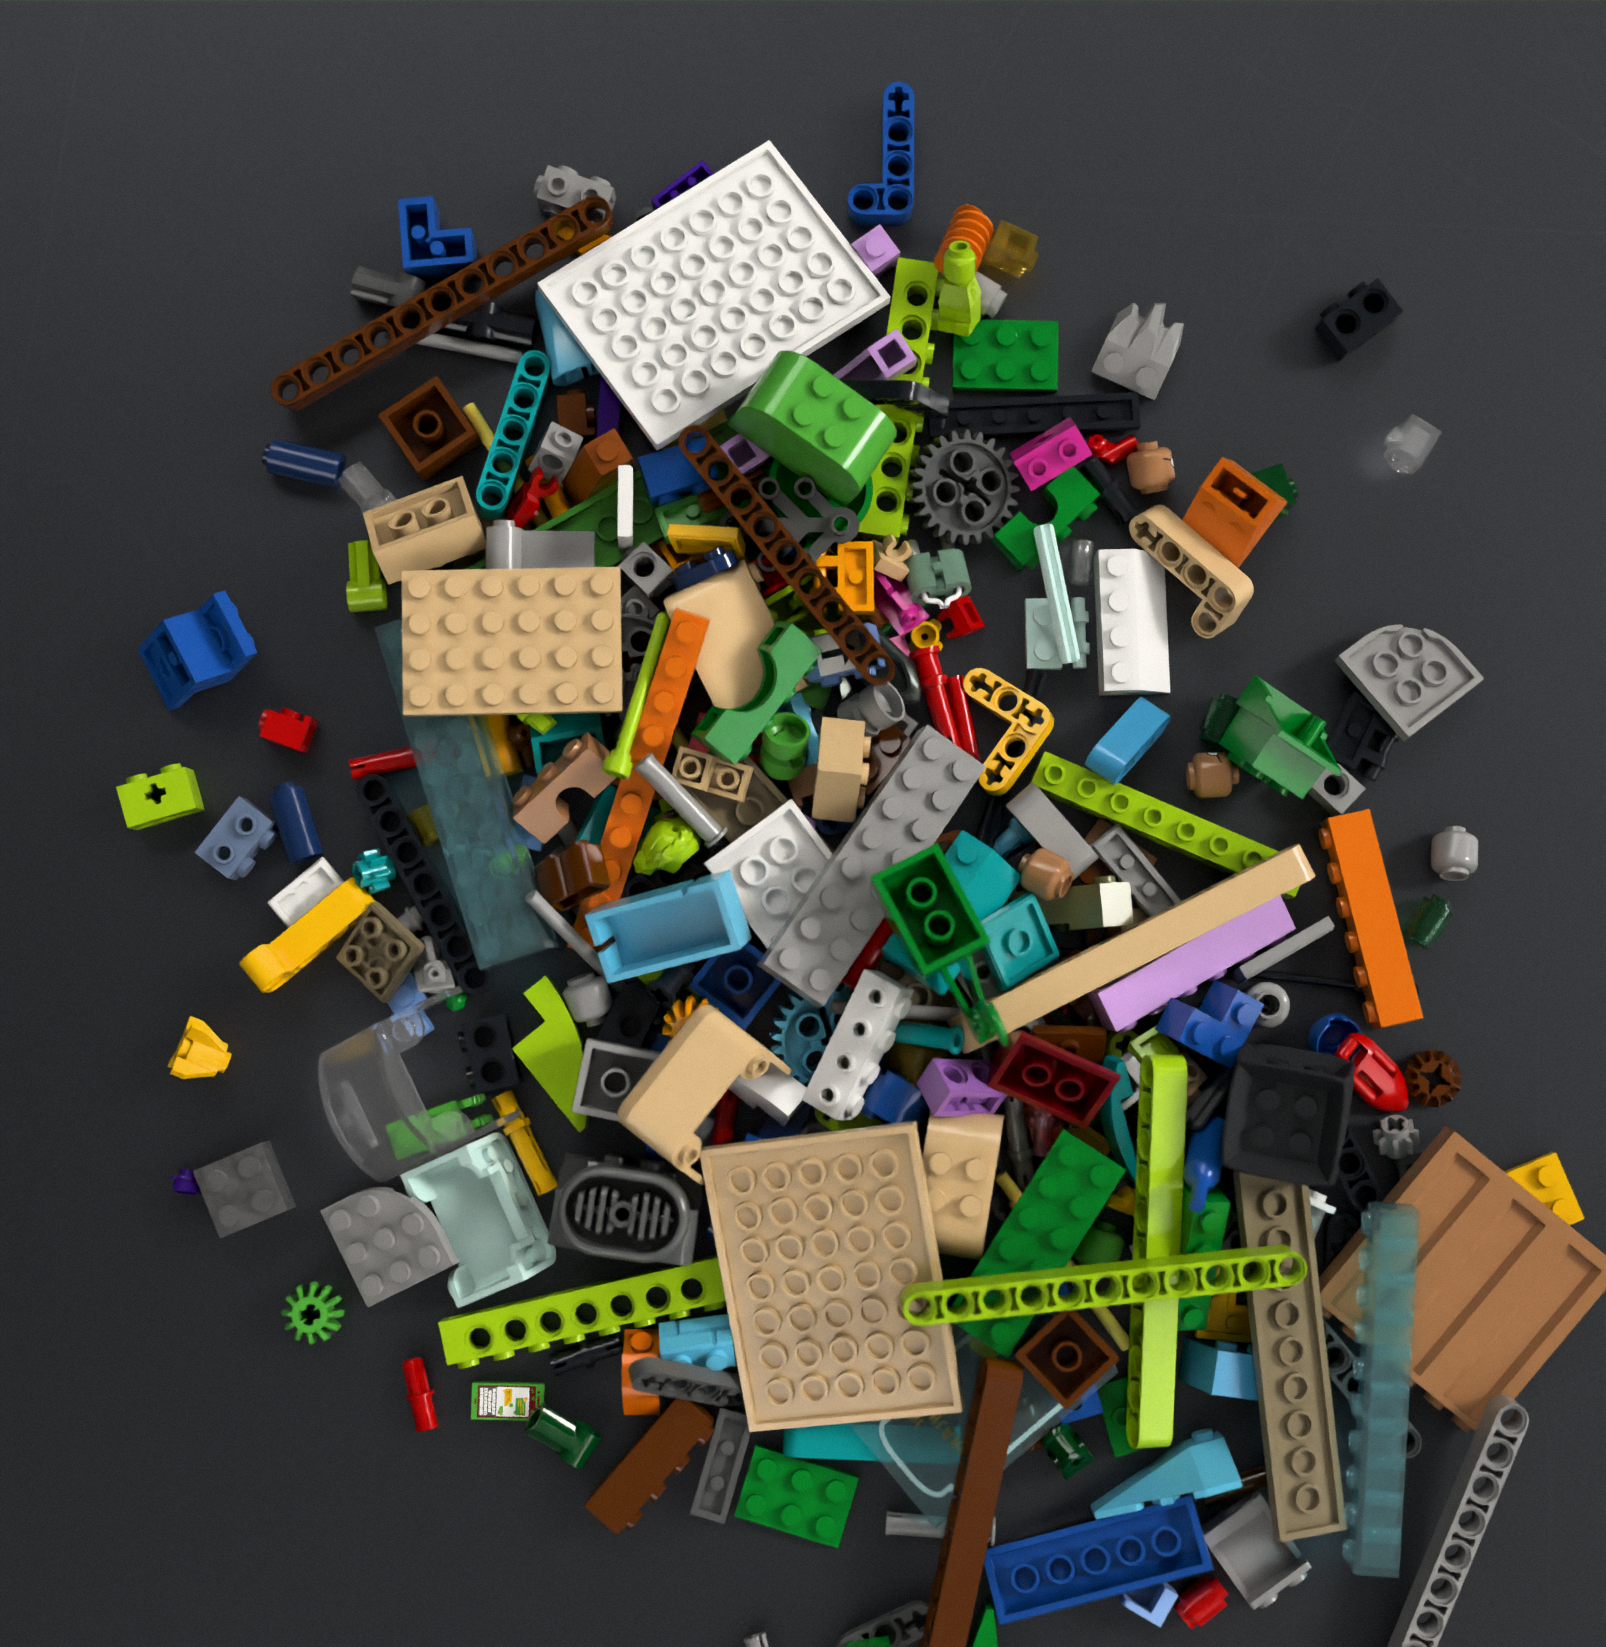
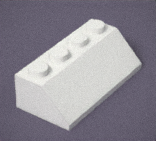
(1131, 623)

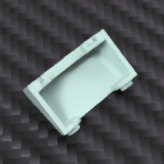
(485, 1216)

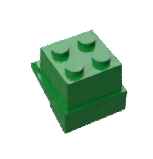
(1278, 740)

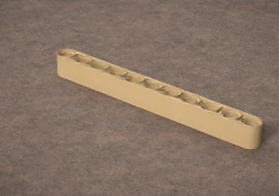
(1145, 941)

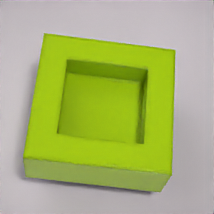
(1152, 1043)

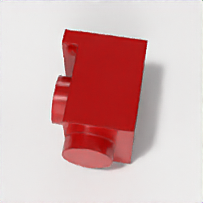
(287, 729)

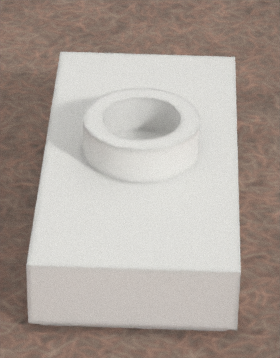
(305, 892)

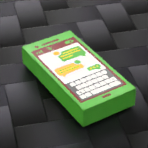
(505, 1400)

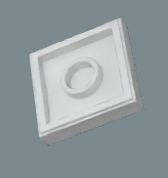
(625, 507)

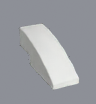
(773, 1092)

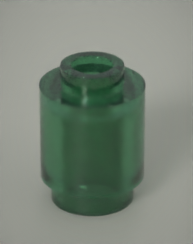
(1218, 718)
(1428, 921)

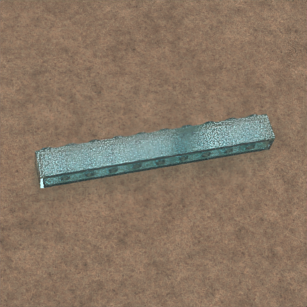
(1382, 1389)

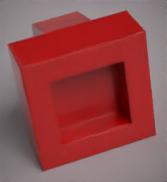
(964, 617)

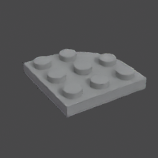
(1408, 675)
(388, 1241)

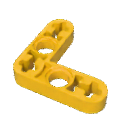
(1020, 729)

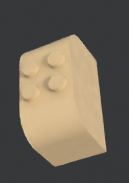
(960, 1179)

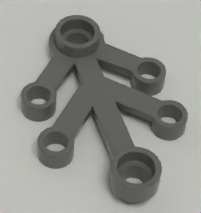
(799, 524)

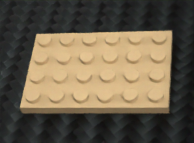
(512, 641)

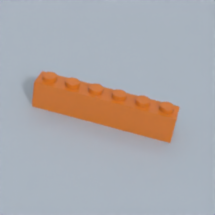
(1370, 920)

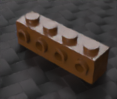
(648, 1464)

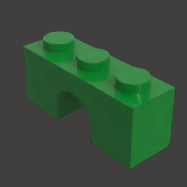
(1070, 498)

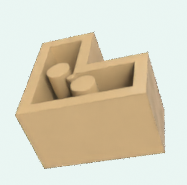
(840, 770)

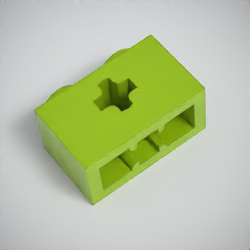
(180, 800)

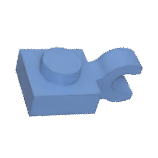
(407, 997)

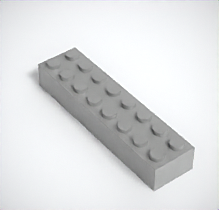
(841, 905)

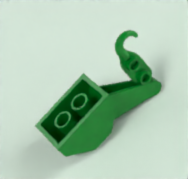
(938, 929)

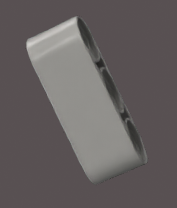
(1051, 828)

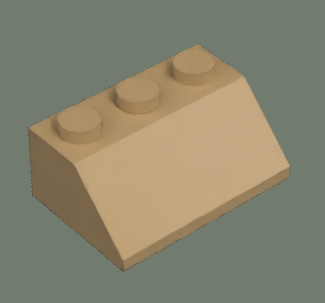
(425, 529)

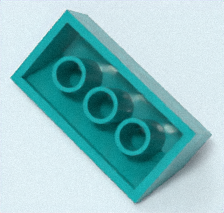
(987, 884)

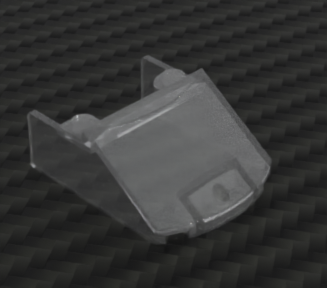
(377, 1104)

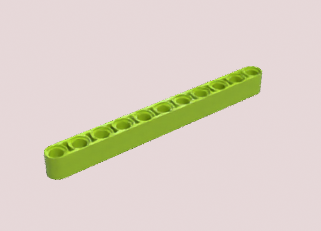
(1156, 1235)
(1120, 1289)

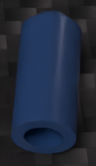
(304, 463)
(295, 823)

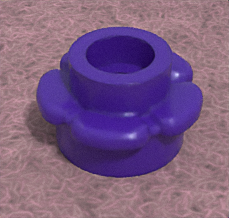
(185, 1183)

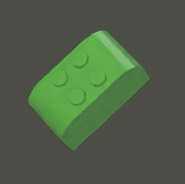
(815, 425)

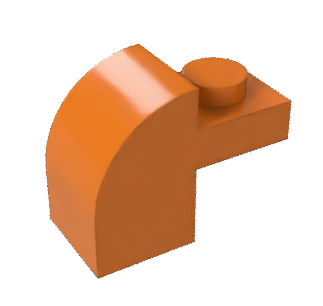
(638, 1345)

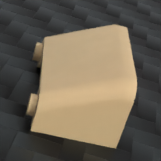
(738, 625)

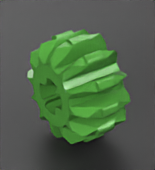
(304, 1300)

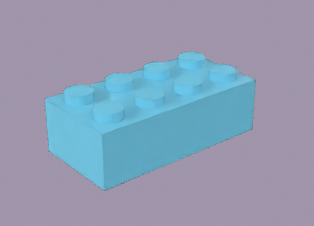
(669, 926)

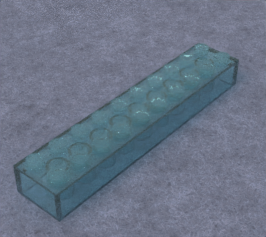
(474, 824)

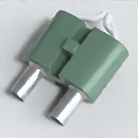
(937, 575)

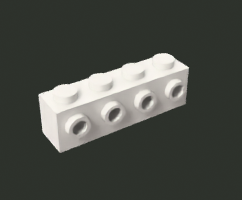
(858, 1045)

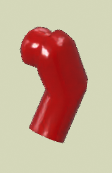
(1111, 452)

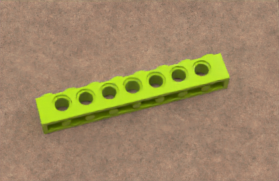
(910, 278)
(1148, 817)
(458, 1329)

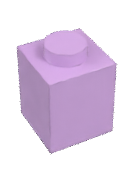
(877, 251)

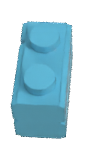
(699, 1342)

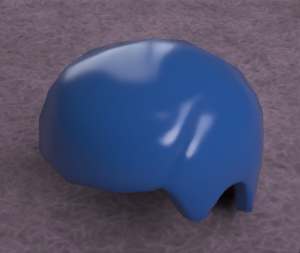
(1330, 1032)

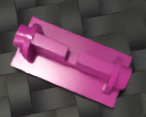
(896, 604)

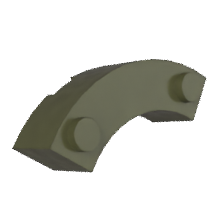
(1087, 906)

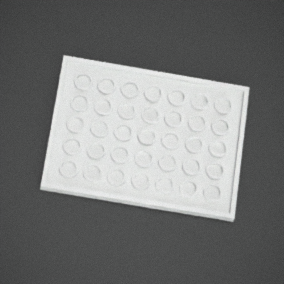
(710, 291)

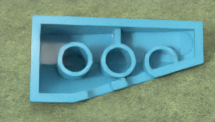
(1193, 1467)

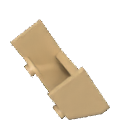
(689, 1082)

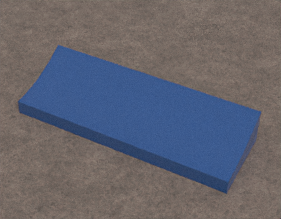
(1096, 1560)

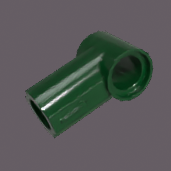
(570, 1440)

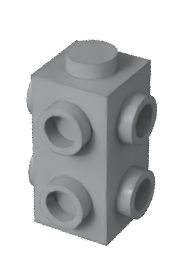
(564, 188)

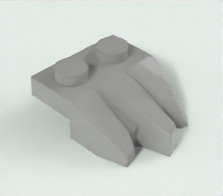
(1139, 350)

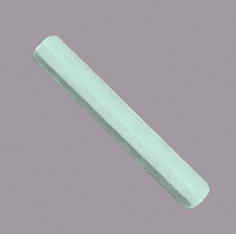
(1056, 593)

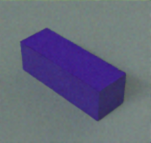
(682, 184)
(608, 410)

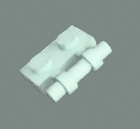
(1040, 639)

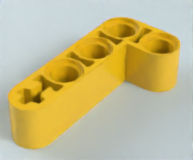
(308, 937)

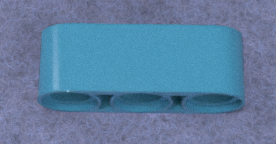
(1127, 740)

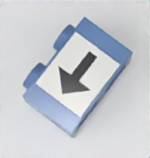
(833, 662)

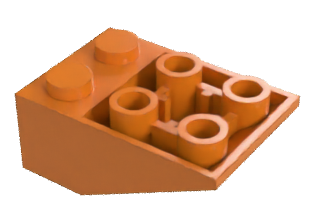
(1233, 510)

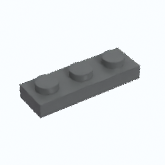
(721, 1466)

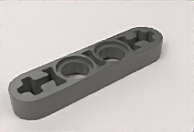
(686, 1382)

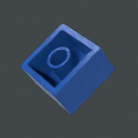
(736, 983)

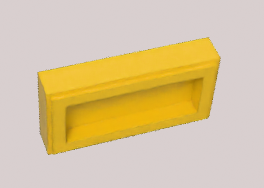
(702, 539)

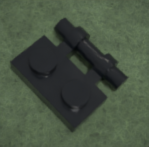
(1353, 733)

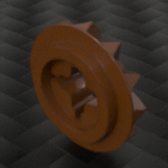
(1418, 1086)

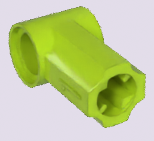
(366, 587)

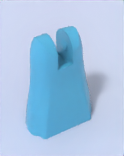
(561, 348)

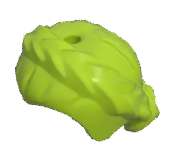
(666, 846)

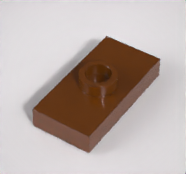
(1082, 1041)

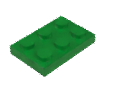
(1007, 357)
(796, 1496)

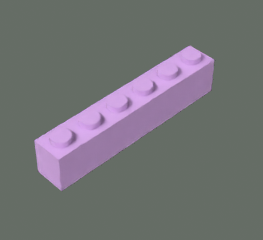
(1183, 968)

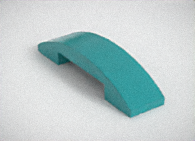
(1114, 1120)

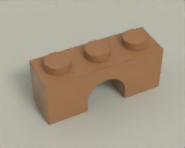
(539, 805)

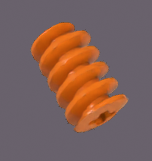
(966, 225)

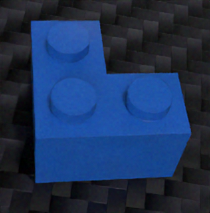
(427, 248)
(1218, 1025)

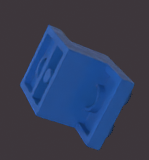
(197, 650)

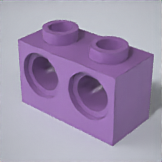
(959, 1088)

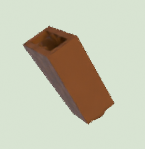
(596, 467)

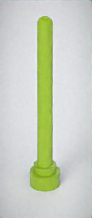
(619, 761)

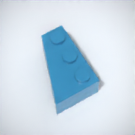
(1218, 1368)

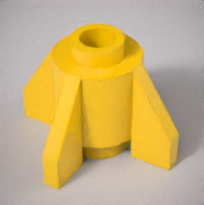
(199, 1052)

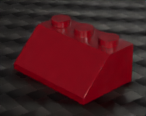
(1050, 1078)

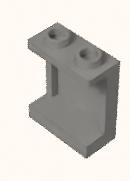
(1248, 1553)

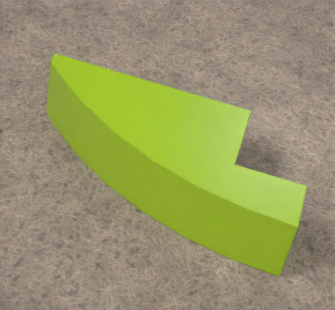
(554, 1049)

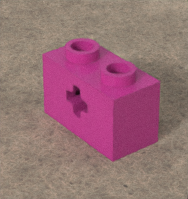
(1050, 453)

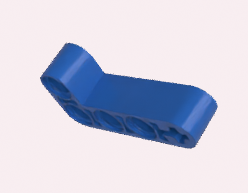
(893, 154)

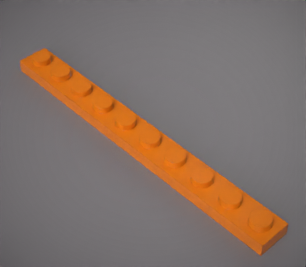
(654, 736)

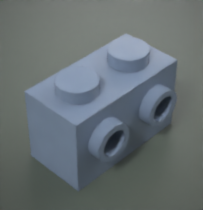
(238, 839)

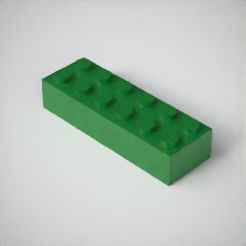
(1044, 1229)

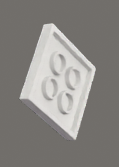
(773, 868)

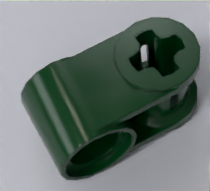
(1067, 1450)

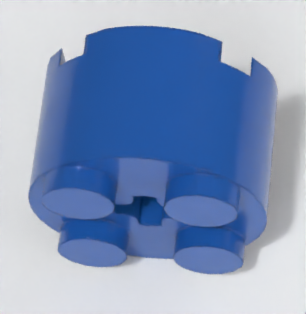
(894, 1099)

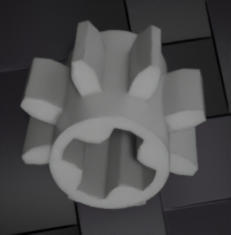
(1396, 1137)

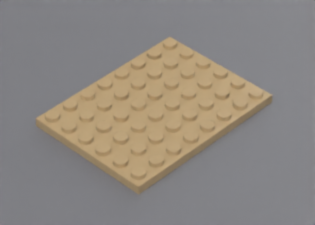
(812, 1272)

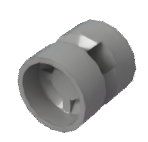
(876, 706)

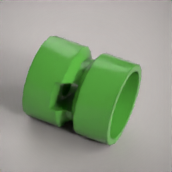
(785, 746)

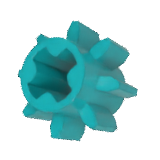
(373, 870)

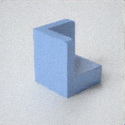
(1151, 1602)

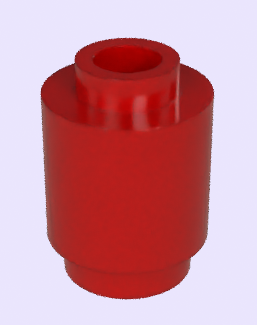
(1201, 1602)

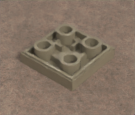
(380, 952)

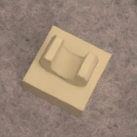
(890, 560)

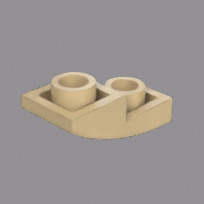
(712, 774)

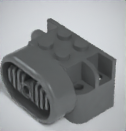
(660, 1202)

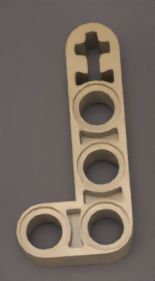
(1186, 555)

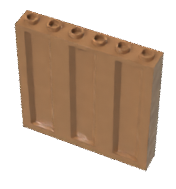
(1492, 1279)

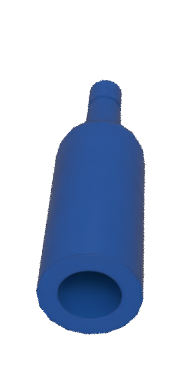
(1203, 1161)

